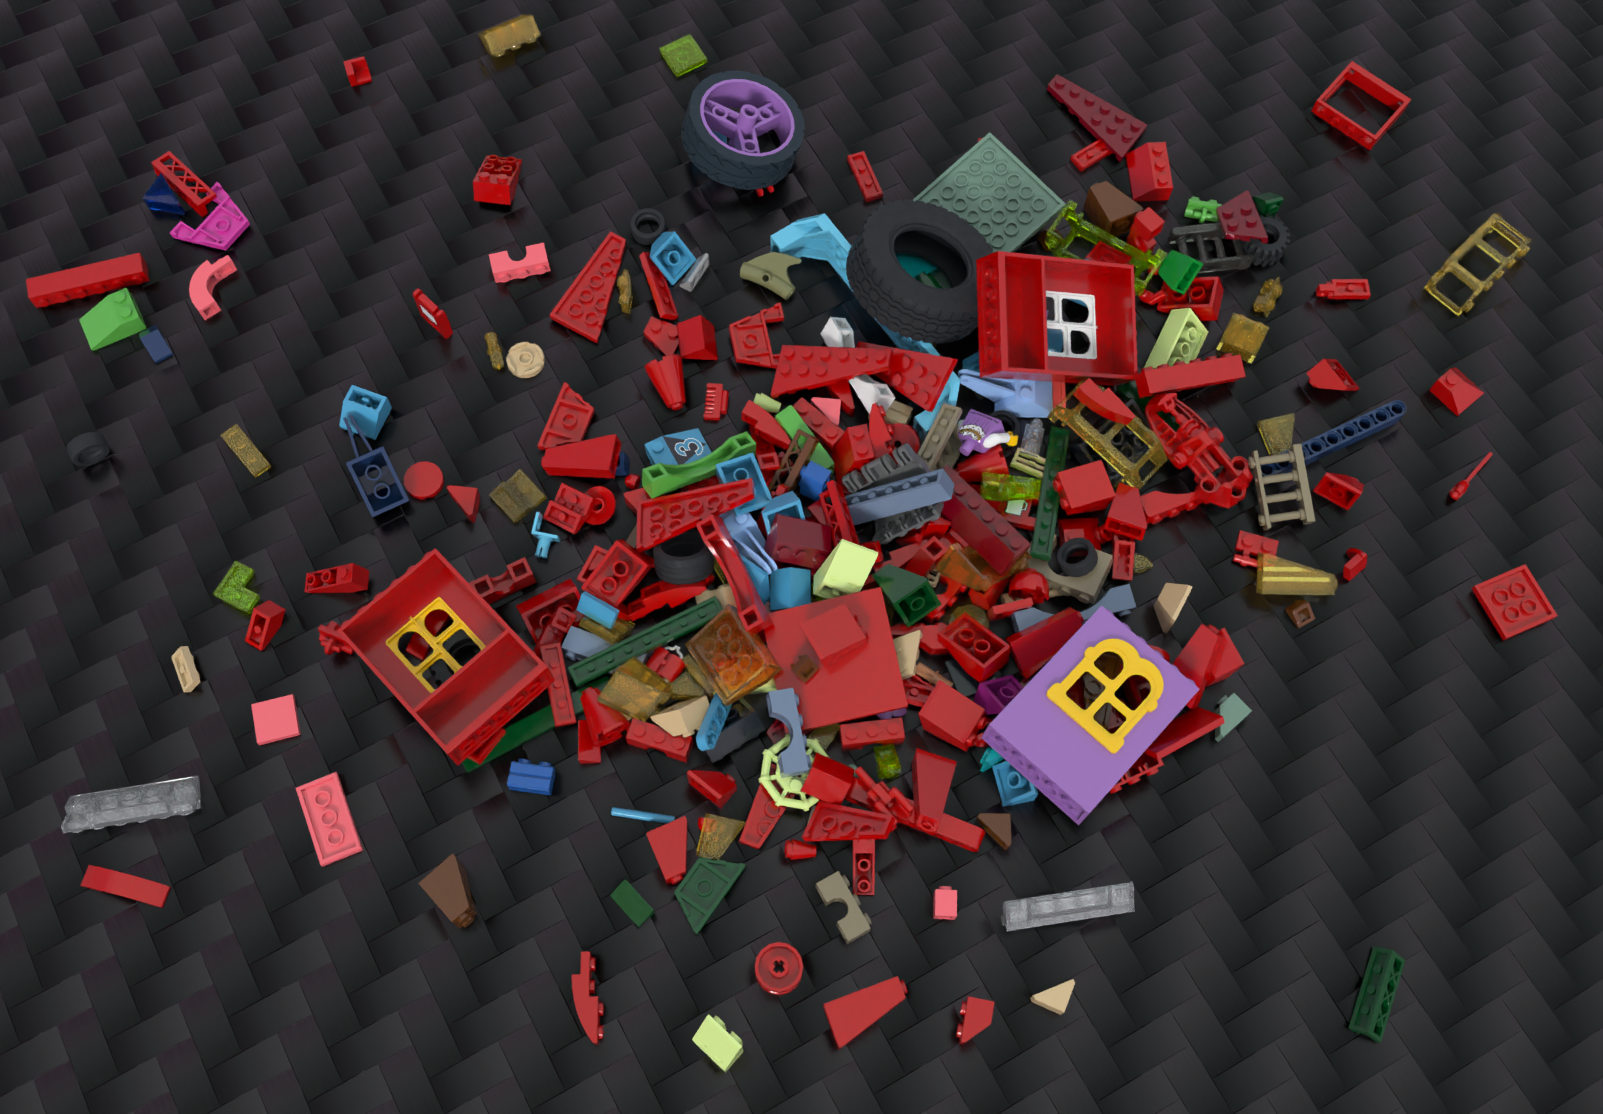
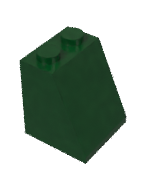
(907, 593)

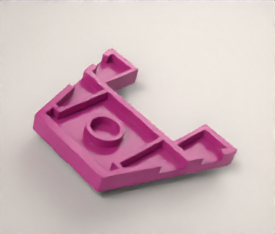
(219, 228)

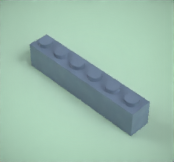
(900, 496)

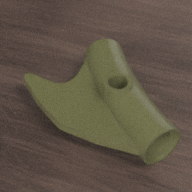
(771, 272)

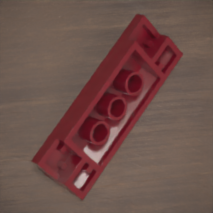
(982, 526)

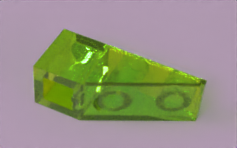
(1008, 487)

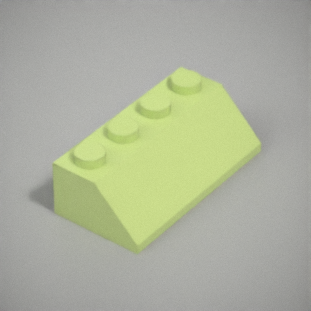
(1178, 340)

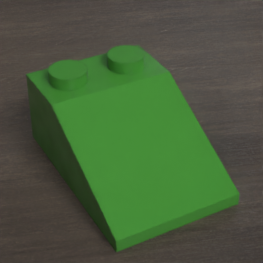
(112, 320)

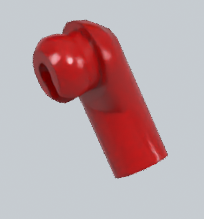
(1152, 298)

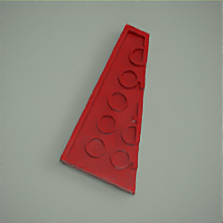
(588, 298)
(673, 514)

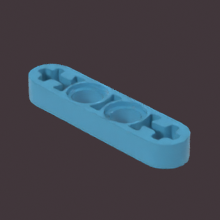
(712, 724)

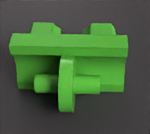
(1202, 210)

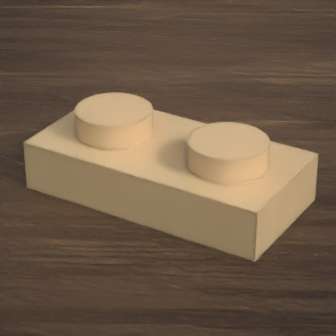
(185, 669)

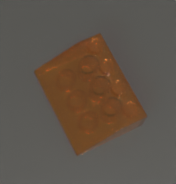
(731, 657)

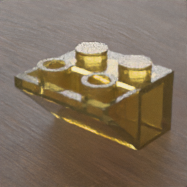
(1242, 337)

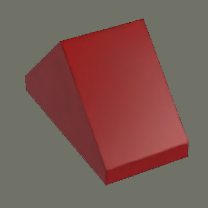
(467, 499)

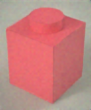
(945, 903)

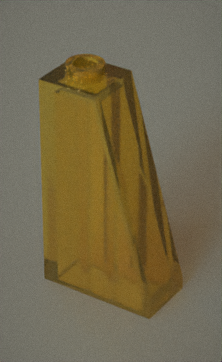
(1287, 577)

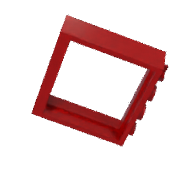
(1371, 85)

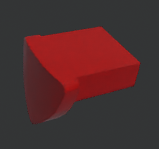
(1356, 564)

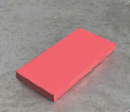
(329, 819)

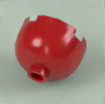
(1029, 584)

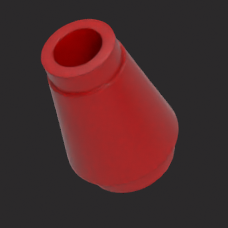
(798, 849)

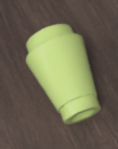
(767, 403)

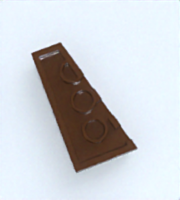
(1109, 664)

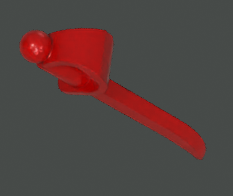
(1461, 487)

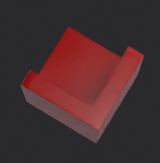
(357, 71)

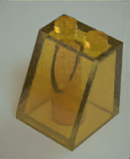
(635, 691)

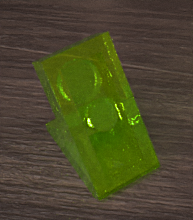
(887, 761)

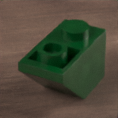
(1267, 204)

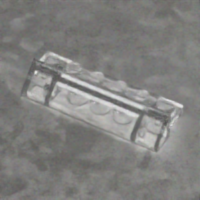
(132, 804)
(1068, 906)

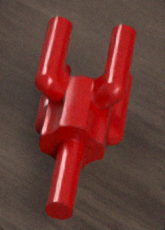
(885, 798)

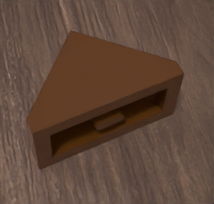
(997, 826)

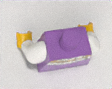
(982, 432)

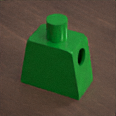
(1179, 271)

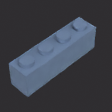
(583, 644)

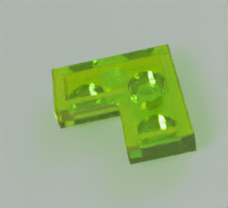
(232, 588)

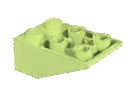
(844, 570)
(718, 1043)

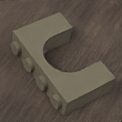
(1083, 588)

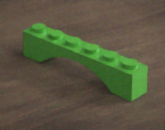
(666, 478)

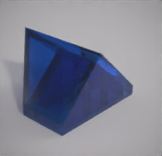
(162, 198)

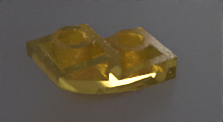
(625, 291)

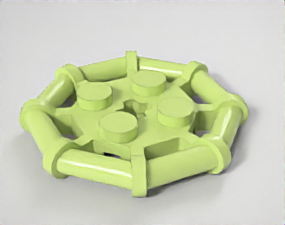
(788, 784)

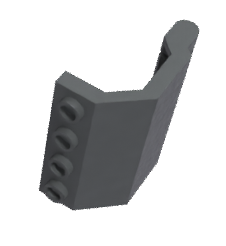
(885, 471)

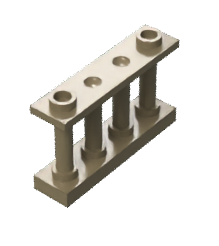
(942, 440)
(1297, 475)

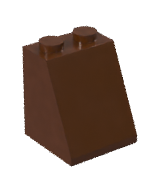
(1110, 209)
(450, 891)

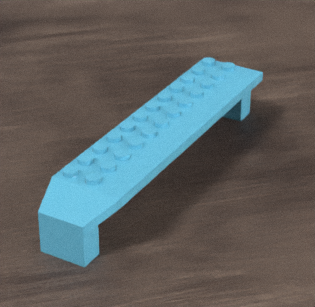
(820, 239)

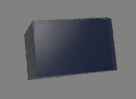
(155, 344)

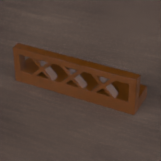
(803, 458)

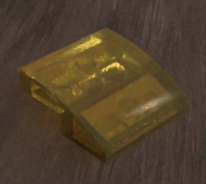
(517, 496)
(612, 635)

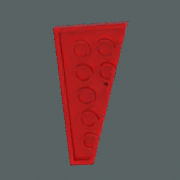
(820, 366)
(916, 374)

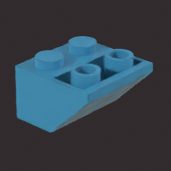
(368, 410)

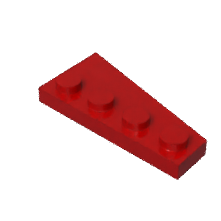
(840, 822)

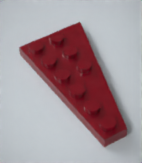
(1099, 117)

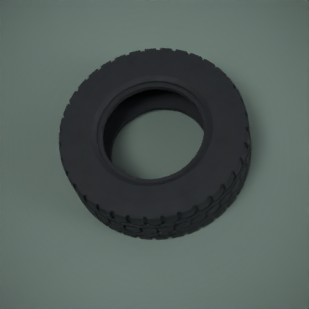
(896, 296)

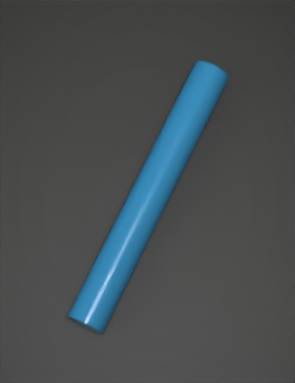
(654, 817)

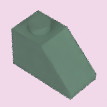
(1233, 712)

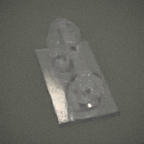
(1032, 438)

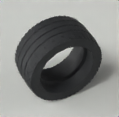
(675, 568)

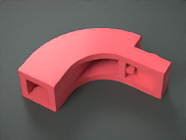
(203, 283)

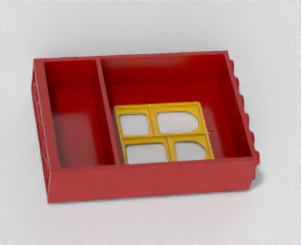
(477, 695)

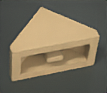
(1055, 997)

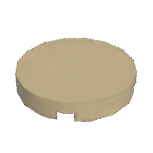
(525, 359)

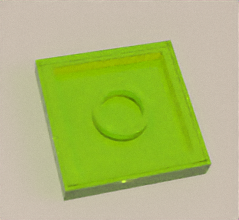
(683, 55)

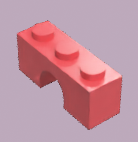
(507, 269)

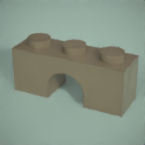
(835, 889)

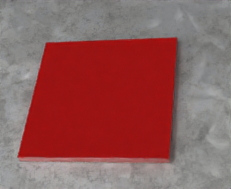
(852, 687)

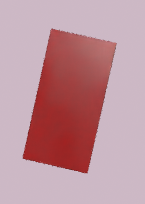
(1183, 731)

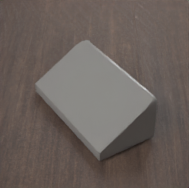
(695, 272)

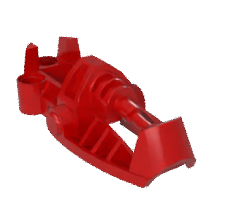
(1199, 448)

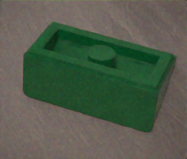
(632, 903)

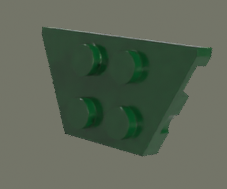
(705, 889)

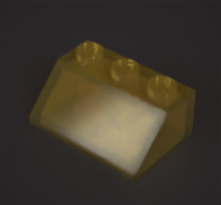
(510, 34)

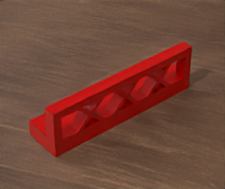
(179, 187)
(842, 513)

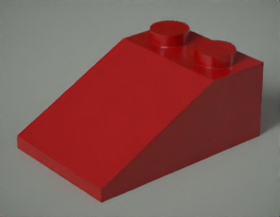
(1202, 297)
(617, 574)
(975, 647)

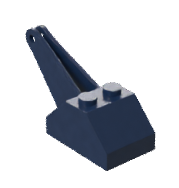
(374, 476)

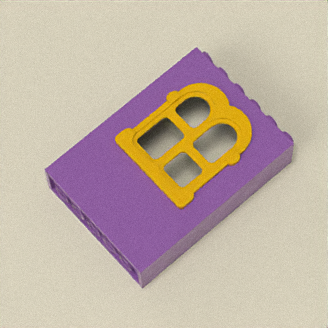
(1062, 744)

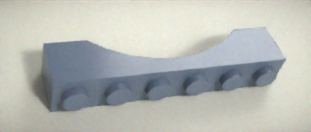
(1117, 600)

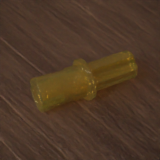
(494, 350)

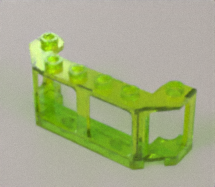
(1093, 234)

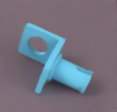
(544, 538)

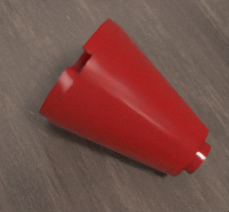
(668, 380)
(991, 462)
(603, 721)

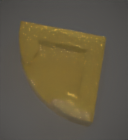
(1141, 564)

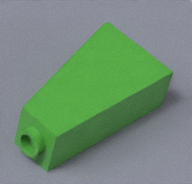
(791, 422)

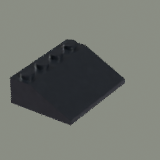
(1125, 441)

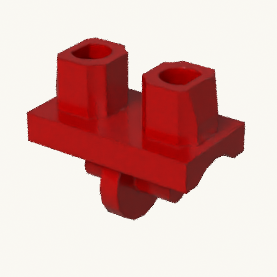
(332, 639)

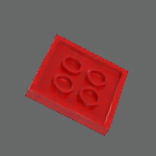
(1514, 602)

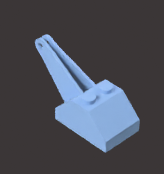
(1015, 396)
(748, 539)

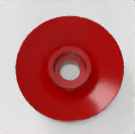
(606, 499)

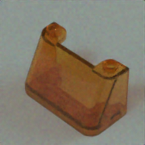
(972, 570)

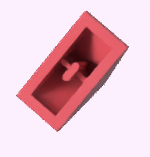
(828, 407)

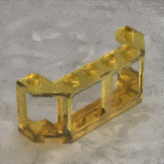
(1478, 286)
(1103, 445)

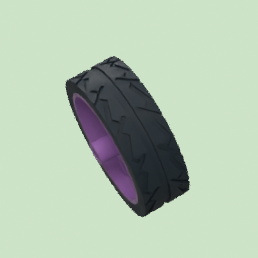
(762, 108)

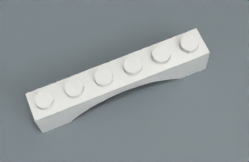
(840, 334)

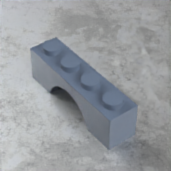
(783, 706)

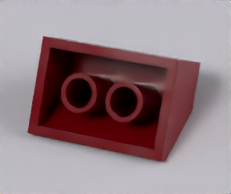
(798, 541)

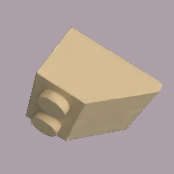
(683, 716)

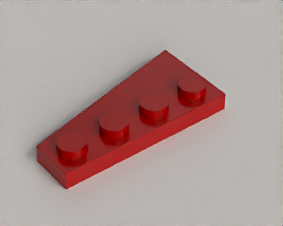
(763, 814)

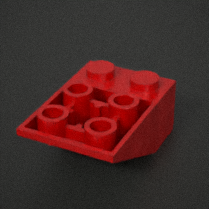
(497, 180)

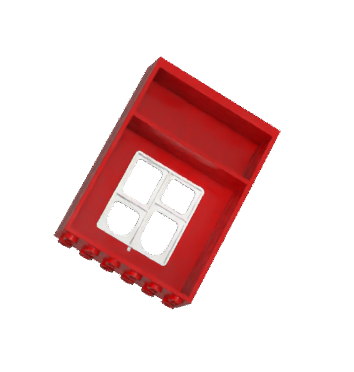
(1015, 320)

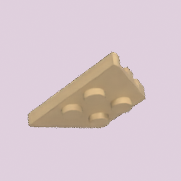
(907, 653)

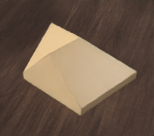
(1170, 604)

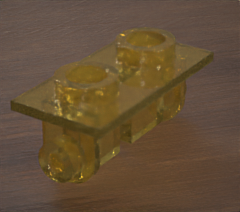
(1271, 290)

